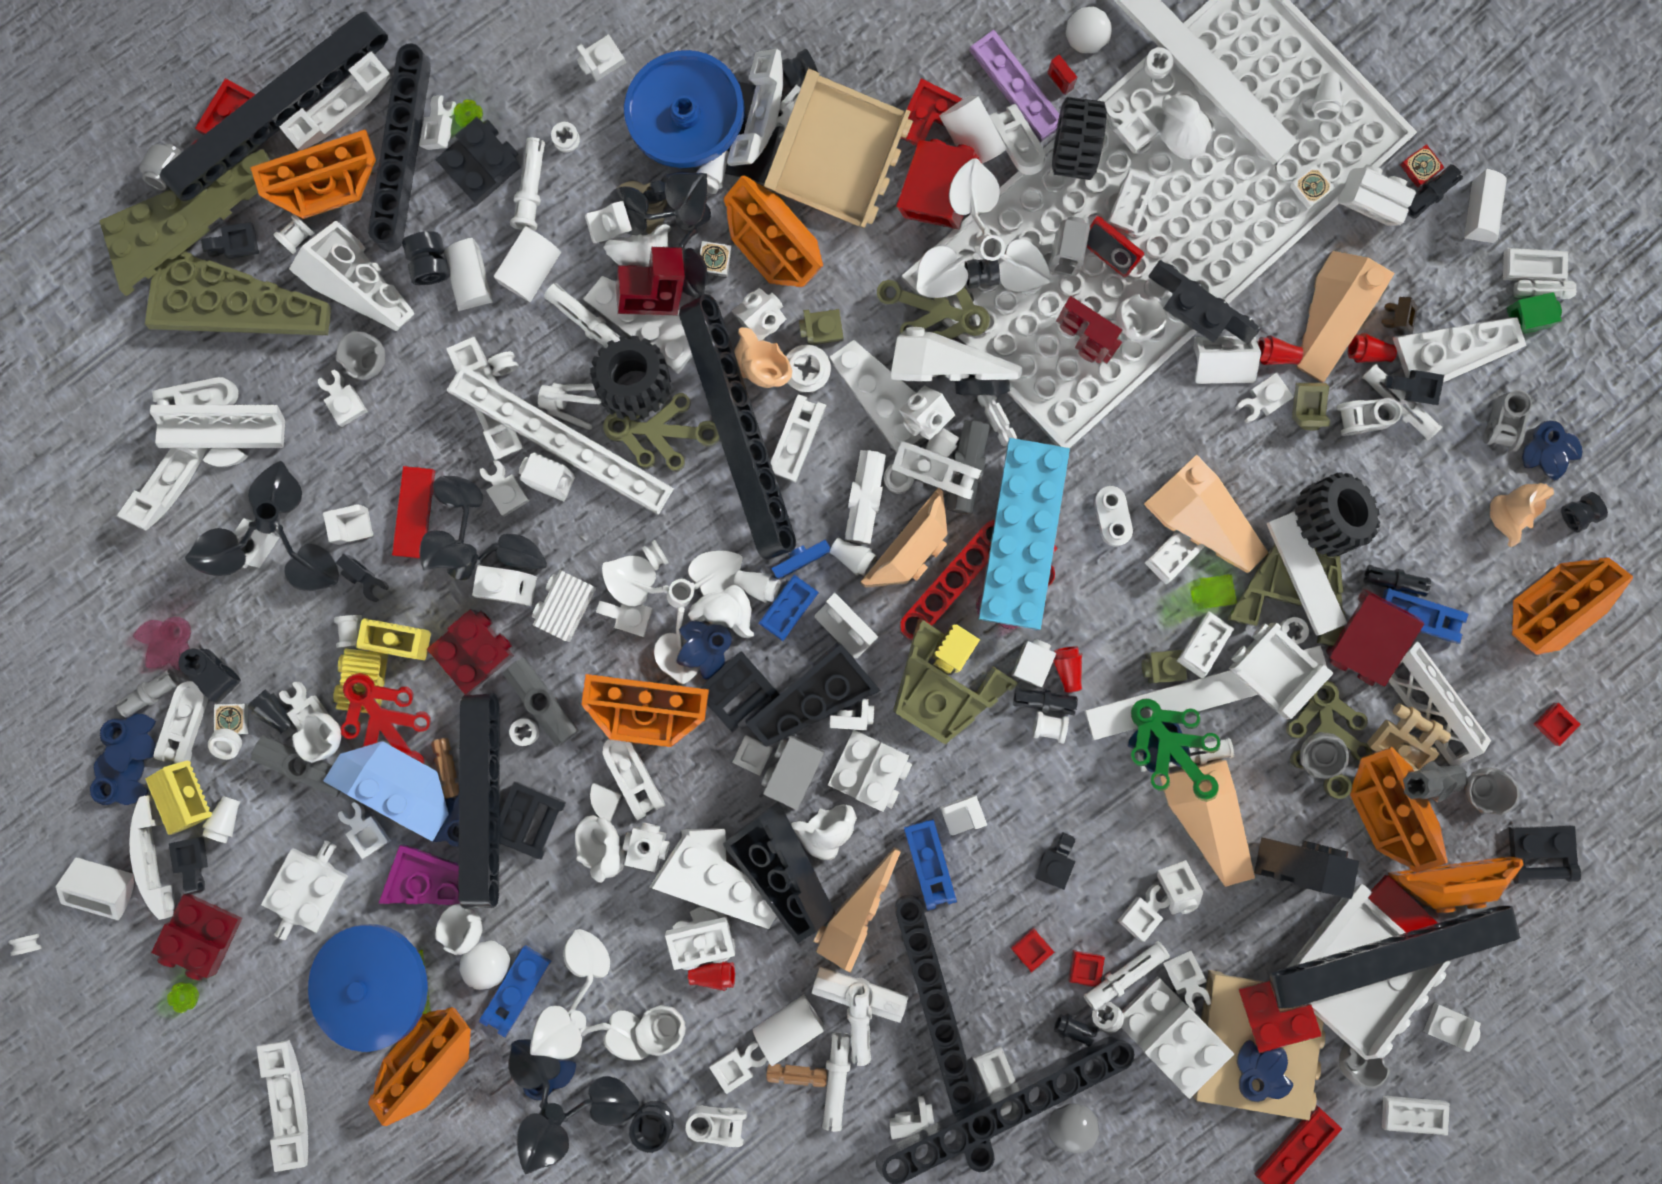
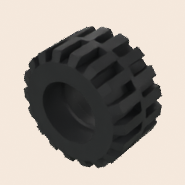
(1079, 138)
(625, 357)
(1337, 514)

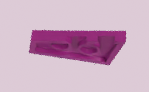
(421, 879)

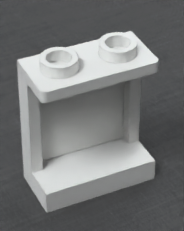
(1279, 670)

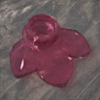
(163, 645)

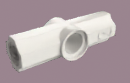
(865, 497)
(881, 1000)

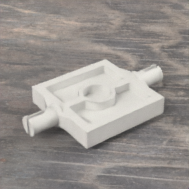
(304, 890)

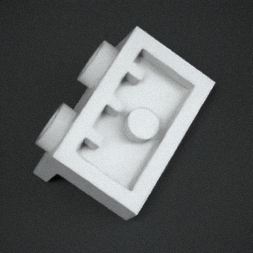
(845, 626)
(700, 944)

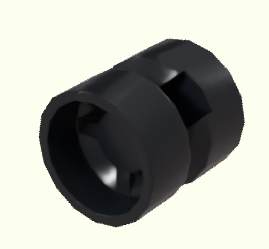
(425, 253)
(651, 1126)

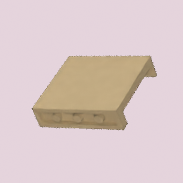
(837, 150)
(1230, 1023)

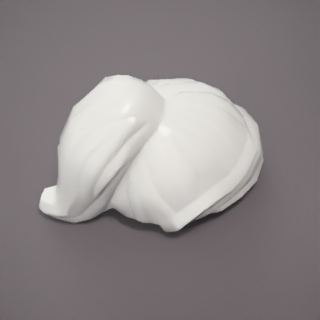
(1185, 126)
(637, 249)
(725, 608)
(826, 831)
(599, 847)

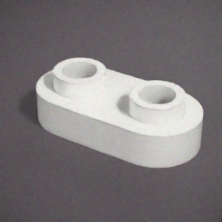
(1113, 515)

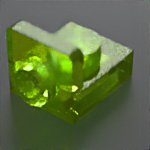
(1213, 592)

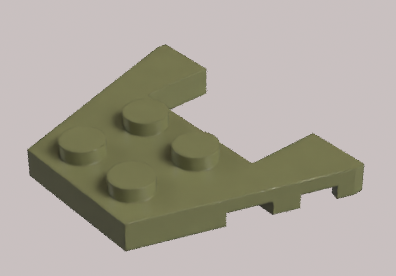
(1275, 583)
(935, 699)

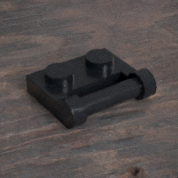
(729, 683)
(518, 815)
(1545, 842)

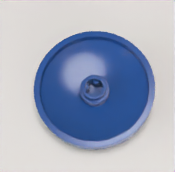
(684, 109)
(367, 987)

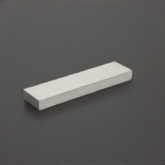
(1306, 575)

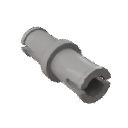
(147, 693)

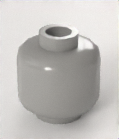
(154, 161)

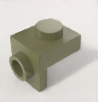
(1311, 405)

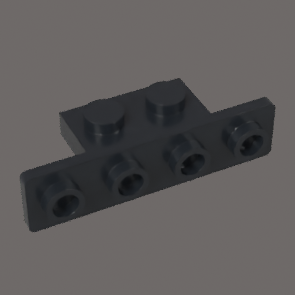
(1200, 308)

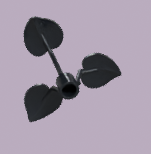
(688, 196)
(270, 494)
(441, 549)
(541, 1136)

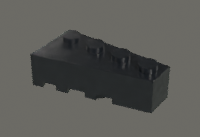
(817, 692)
(781, 872)

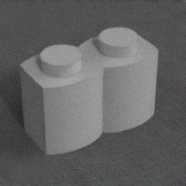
(1069, 246)

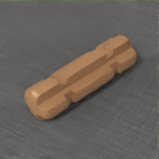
(445, 767)
(797, 1075)

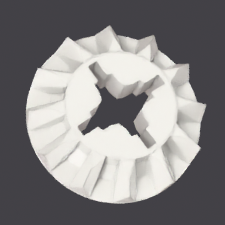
(819, 362)

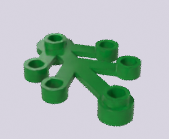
(1171, 744)

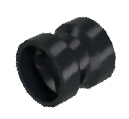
(795, 69)
(982, 272)
(1587, 510)

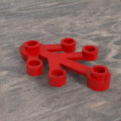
(380, 718)

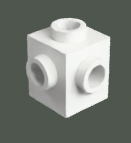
(760, 313)
(926, 413)
(637, 855)

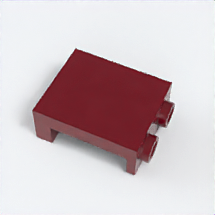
(1375, 639)

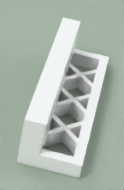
(218, 426)
(1446, 701)

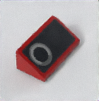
(1113, 247)

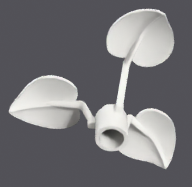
(940, 271)
(631, 580)
(560, 1030)

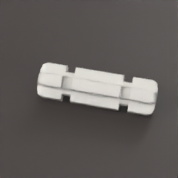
(1563, 290)
(997, 418)

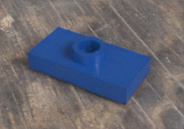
(801, 557)
(788, 607)

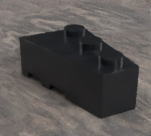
(1308, 866)

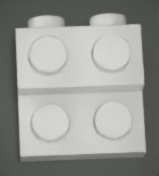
(870, 771)

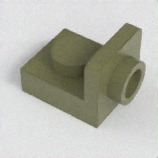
(821, 327)
(1163, 667)

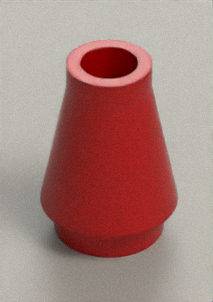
(1370, 349)
(1276, 351)
(1069, 667)
(713, 975)

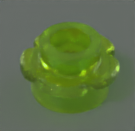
(467, 105)
(190, 993)

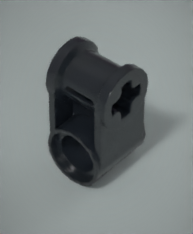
(212, 676)

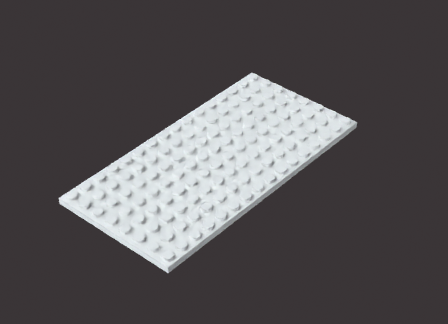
(1208, 215)

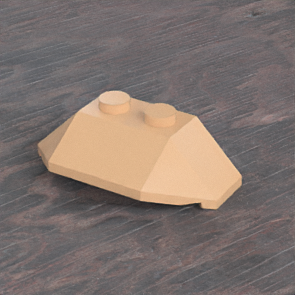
(912, 547)

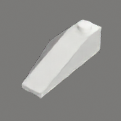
(339, 269)
(928, 355)

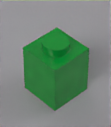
(1536, 312)

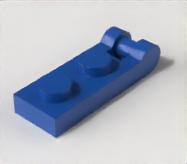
(1431, 614)
(930, 863)
(515, 990)

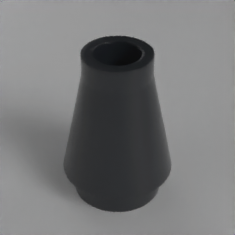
(270, 711)

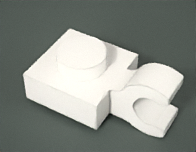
(437, 127)
(628, 618)

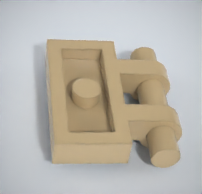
(1413, 749)

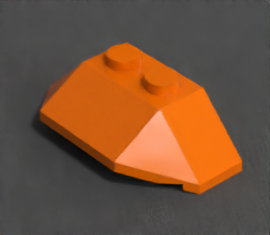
(318, 176)
(771, 235)
(1567, 603)
(643, 709)
(1396, 824)
(1460, 883)
(420, 1065)

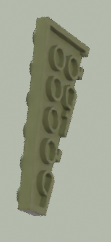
(166, 226)
(216, 298)

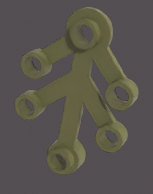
(939, 310)
(656, 429)
(1328, 725)

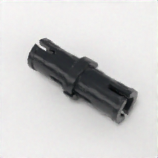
(1434, 190)
(1397, 580)
(1045, 701)

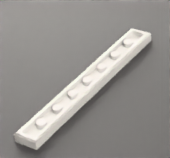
(1211, 77)
(560, 439)
(1195, 694)

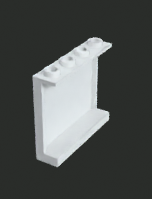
(1374, 1013)

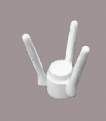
(555, 398)

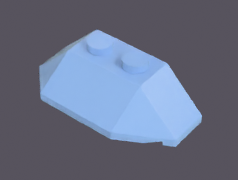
(392, 786)

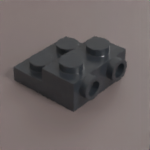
(479, 160)

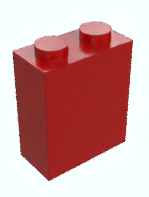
(929, 180)

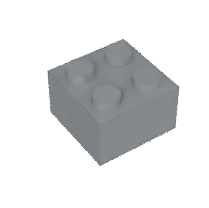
(793, 772)

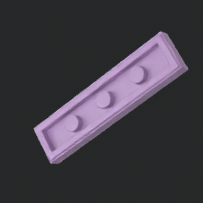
(1016, 84)

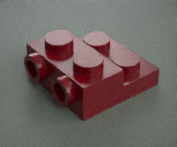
(1097, 334)
(471, 650)
(196, 937)

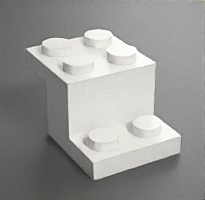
(1174, 1037)

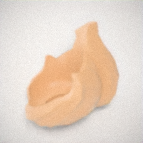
(761, 360)
(1519, 509)

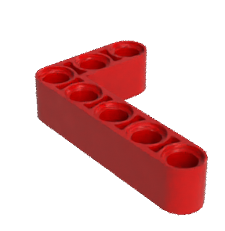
(943, 591)

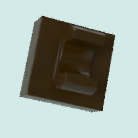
(1404, 315)

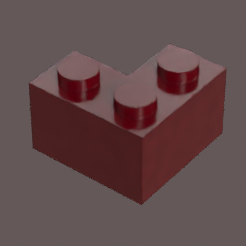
(652, 288)

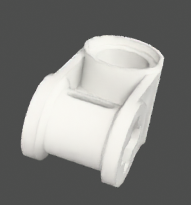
(1363, 415)
(719, 1125)

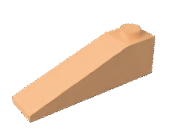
(1340, 304)
(1205, 511)
(1213, 824)
(847, 928)

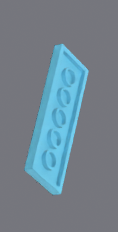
(1024, 534)

